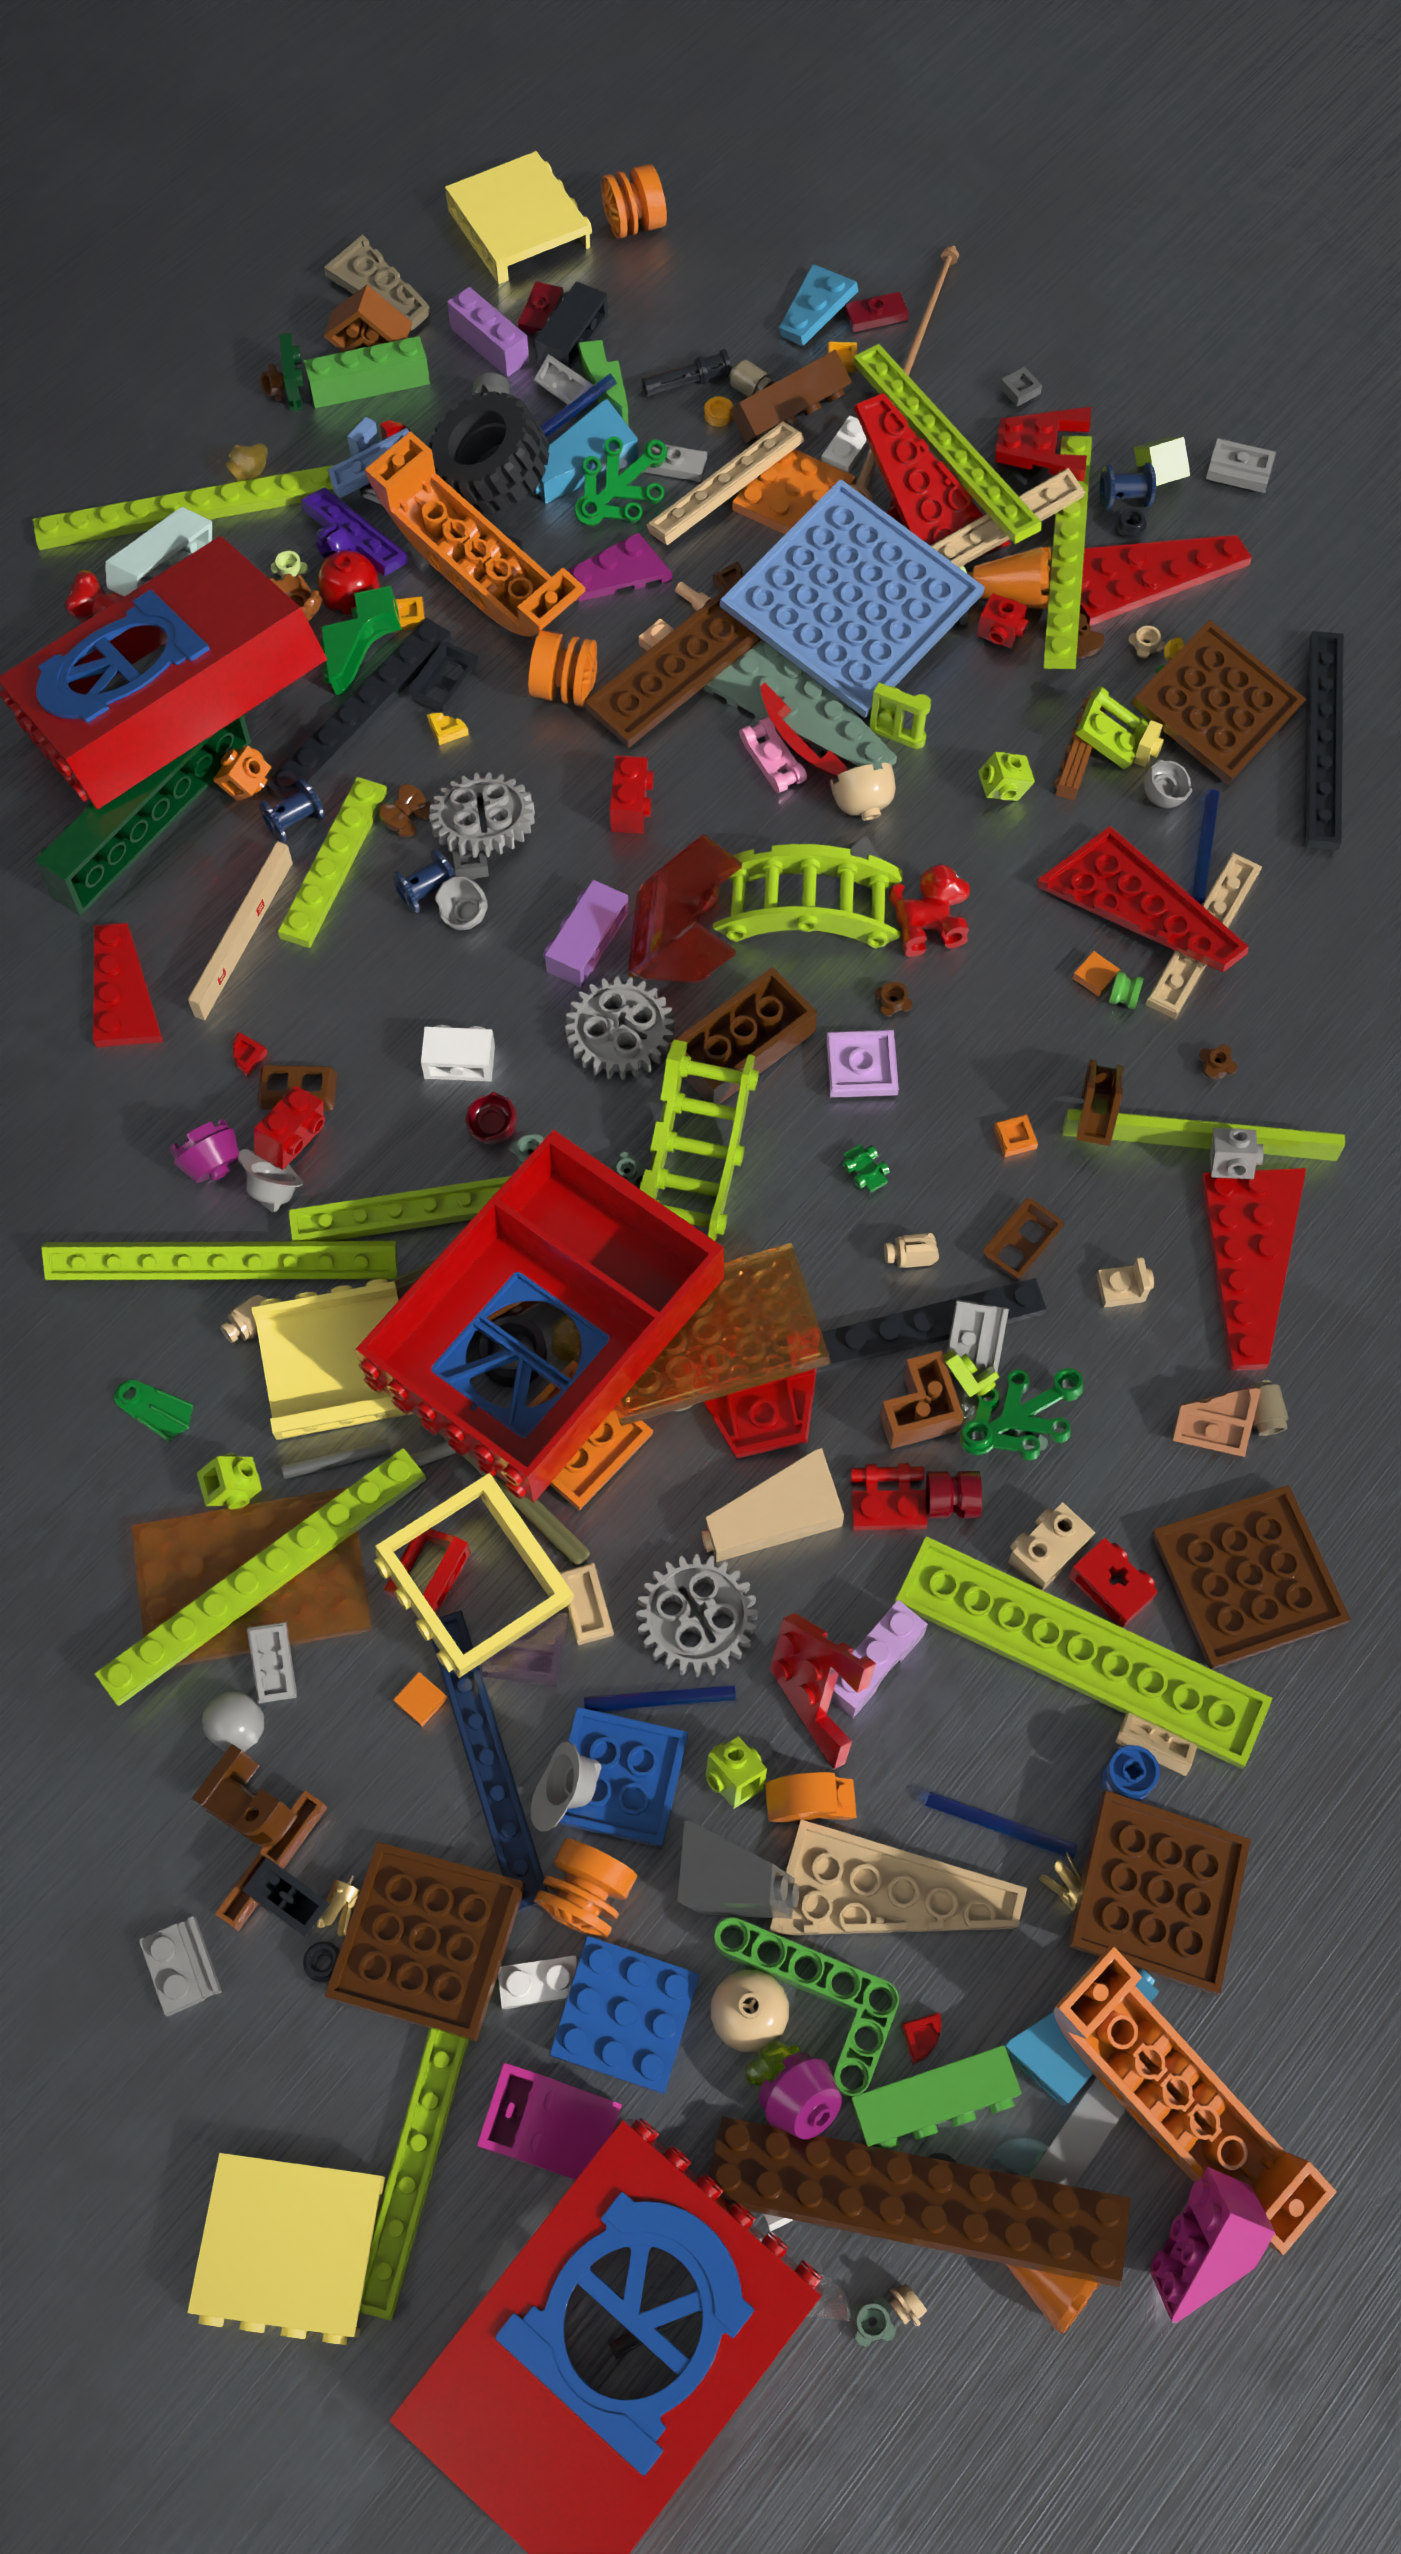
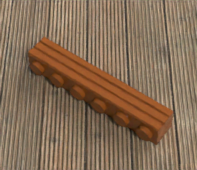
(1076, 762)
(238, 1905)

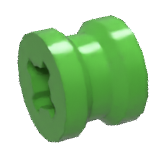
(1126, 990)

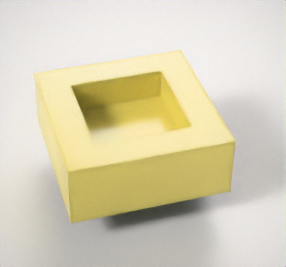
(1150, 744)

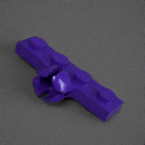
(347, 530)

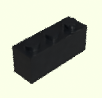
(573, 322)

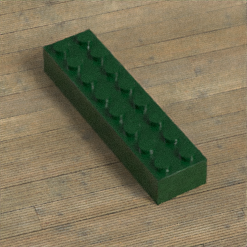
(108, 840)

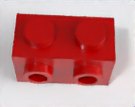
(629, 794)
(288, 1127)

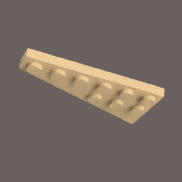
(876, 1888)

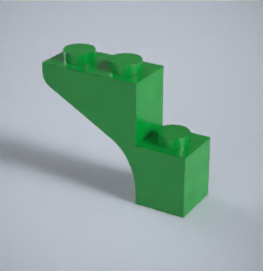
(349, 640)

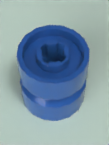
(1131, 1773)

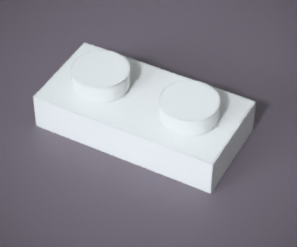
(846, 446)
(536, 1982)

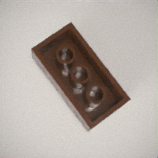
(759, 1021)

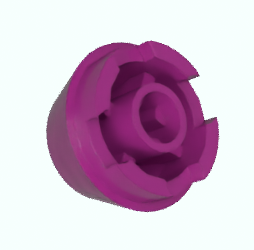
(207, 1152)
(801, 2097)

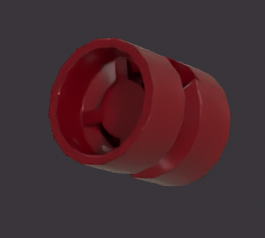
(953, 1494)

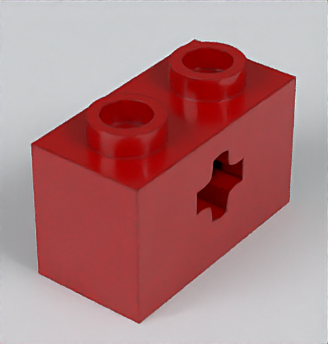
(1118, 1601)

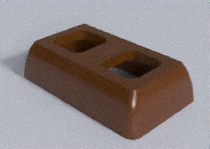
(268, 1099)
(1010, 1236)

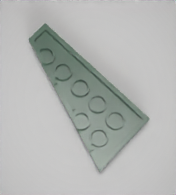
(815, 713)

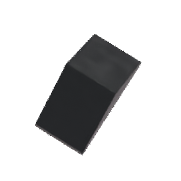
(286, 1897)

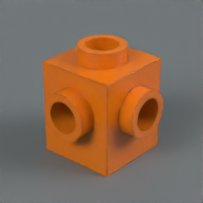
(242, 772)

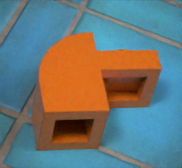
(810, 1797)

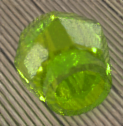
(769, 2062)

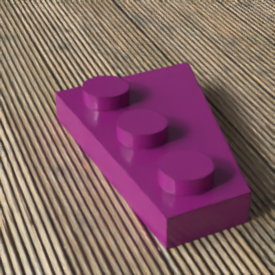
(620, 566)

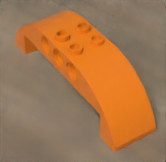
(466, 544)
(1182, 2098)

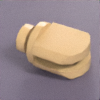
(912, 1250)
(242, 1320)

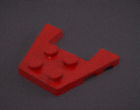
(1033, 440)
(766, 1415)
(807, 1672)

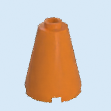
(1018, 577)
(1055, 2295)

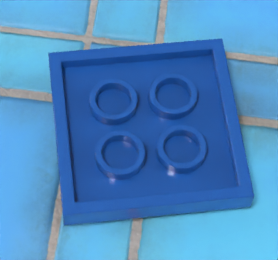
(635, 1777)
(624, 2015)

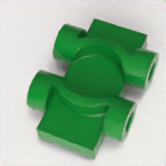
(866, 1171)

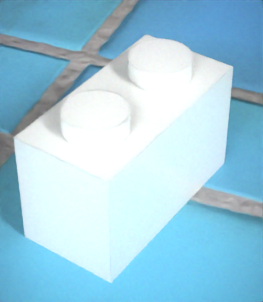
(458, 1053)

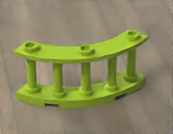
(810, 861)
(666, 1140)

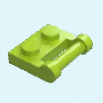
(889, 713)
(1108, 735)

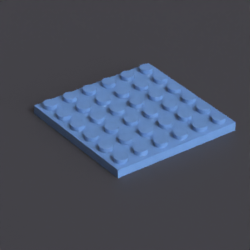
(852, 596)

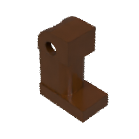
(1101, 1103)
(253, 1815)

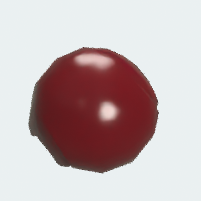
(491, 1118)

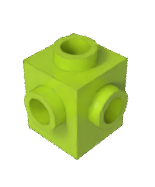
(1006, 776)
(229, 1481)
(735, 1771)

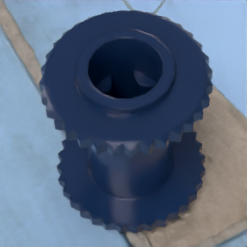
(1127, 485)
(291, 809)
(422, 881)

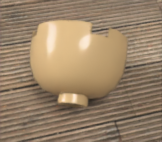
(864, 790)
(744, 2030)

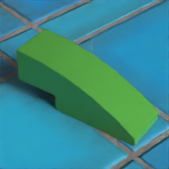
(595, 368)

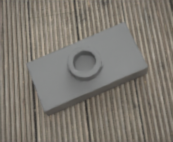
(561, 380)
(681, 463)
(272, 1662)

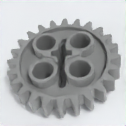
(457, 819)
(619, 1028)
(726, 1600)

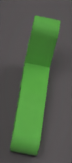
(821, 1987)

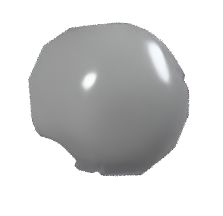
(1167, 784)
(461, 903)
(233, 1720)

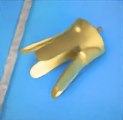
(1071, 1881)
(341, 1896)

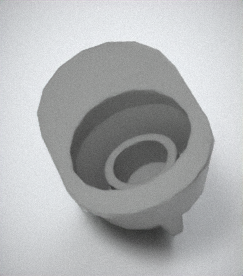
(268, 1182)
(564, 1785)

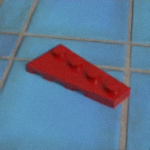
(121, 996)

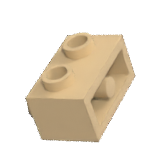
(1050, 1546)

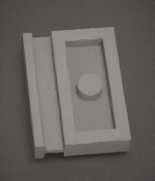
(1240, 465)
(978, 1332)
(180, 1966)

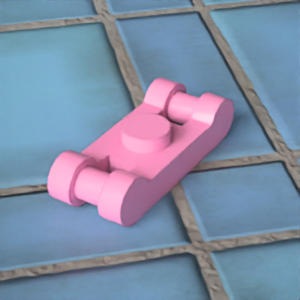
(772, 755)

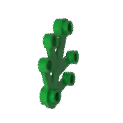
(617, 485)
(1020, 1416)

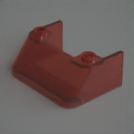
(667, 914)

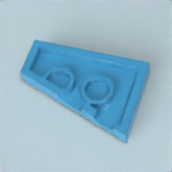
(816, 303)

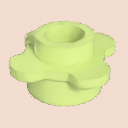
(288, 563)

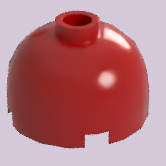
(344, 575)

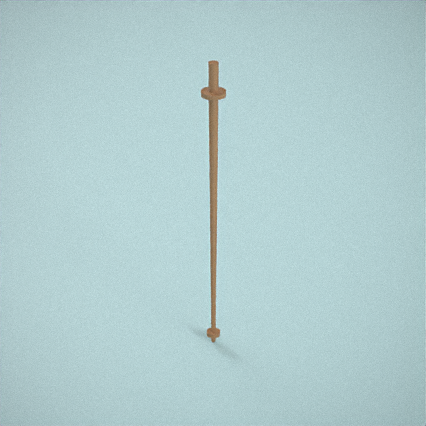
(949, 257)

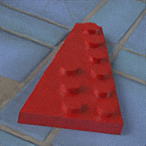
(922, 488)
(1141, 573)
(1130, 890)
(1251, 1247)

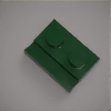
(292, 374)

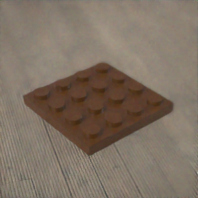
(1218, 701)
(1250, 1577)
(1160, 1892)
(426, 1941)

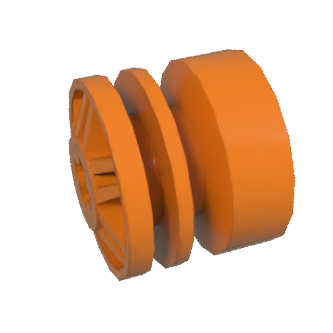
(634, 201)
(562, 668)
(587, 1884)

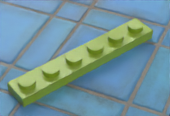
(332, 862)

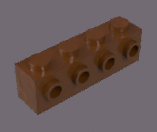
(791, 396)

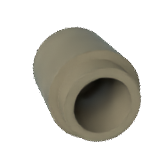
(749, 378)
(1271, 1410)

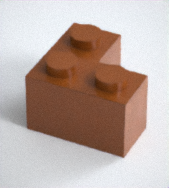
(366, 320)
(928, 1409)

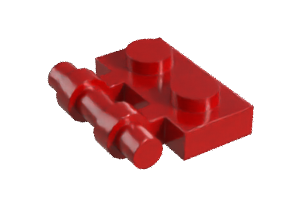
(890, 1508)

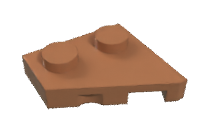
(1218, 1421)

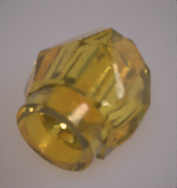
(247, 461)
(566, 1339)

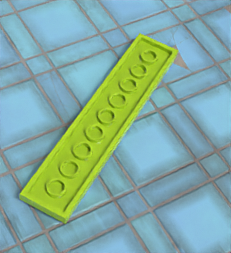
(1084, 1652)

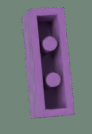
(488, 331)
(586, 933)

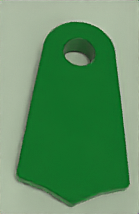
(155, 1409)

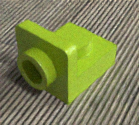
(964, 1368)

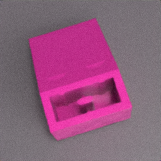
(546, 2122)
(1210, 2243)

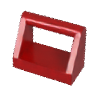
(447, 1570)

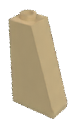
(777, 1511)

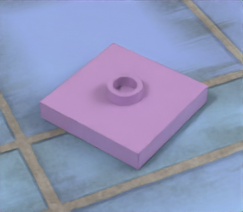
(862, 1063)

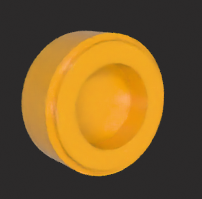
(717, 411)

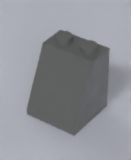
(730, 1880)

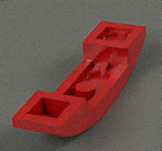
(777, 711)

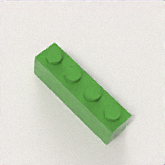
(367, 372)
(936, 2097)

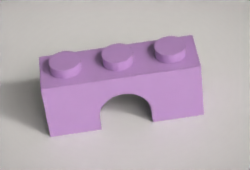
(885, 1645)

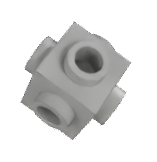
(1234, 1153)

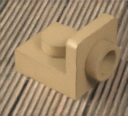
(1125, 1284)

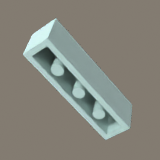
(157, 550)

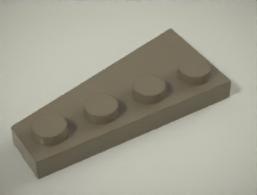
(364, 266)

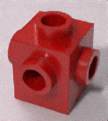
(1003, 621)

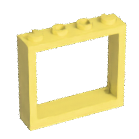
(523, 1541)

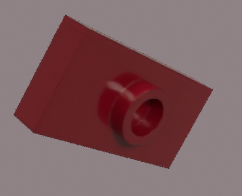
(541, 302)
(876, 311)

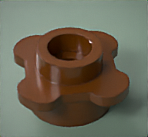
(272, 382)
(893, 990)
(1217, 1070)

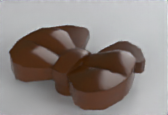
(1088, 641)
(396, 815)

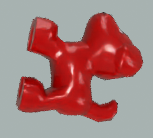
(88, 597)
(940, 891)

